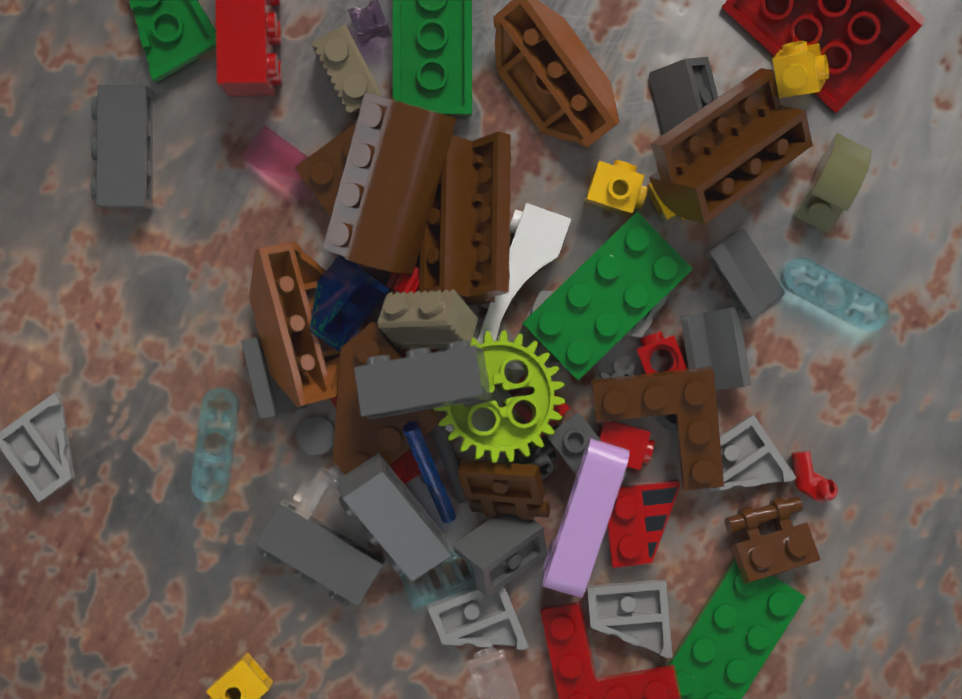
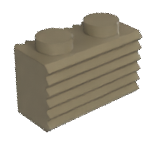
(345, 69)
(426, 319)

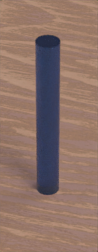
(429, 471)

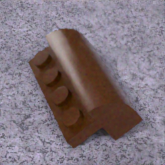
(728, 149)
(388, 184)
(470, 222)

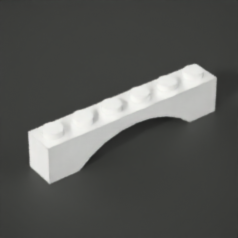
(534, 245)

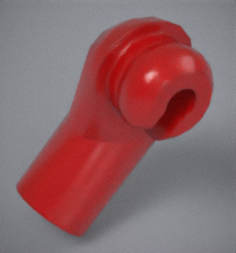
(810, 482)

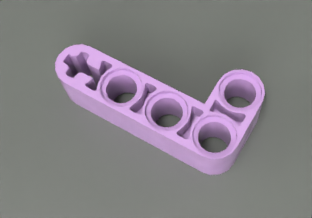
(585, 518)

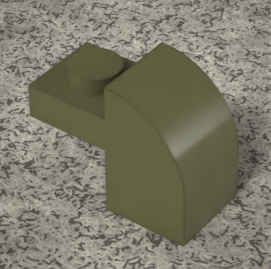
(835, 183)

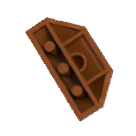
(553, 73)
(282, 307)

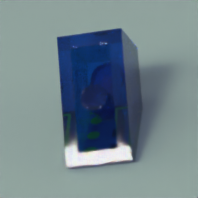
(344, 301)

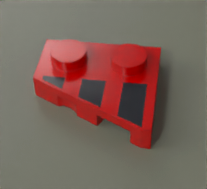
(639, 521)

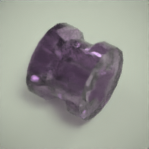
(369, 22)

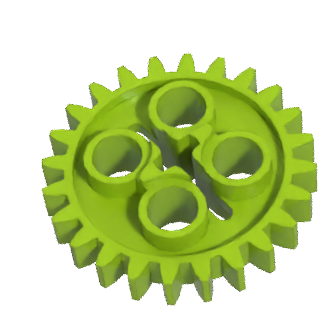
(506, 432)

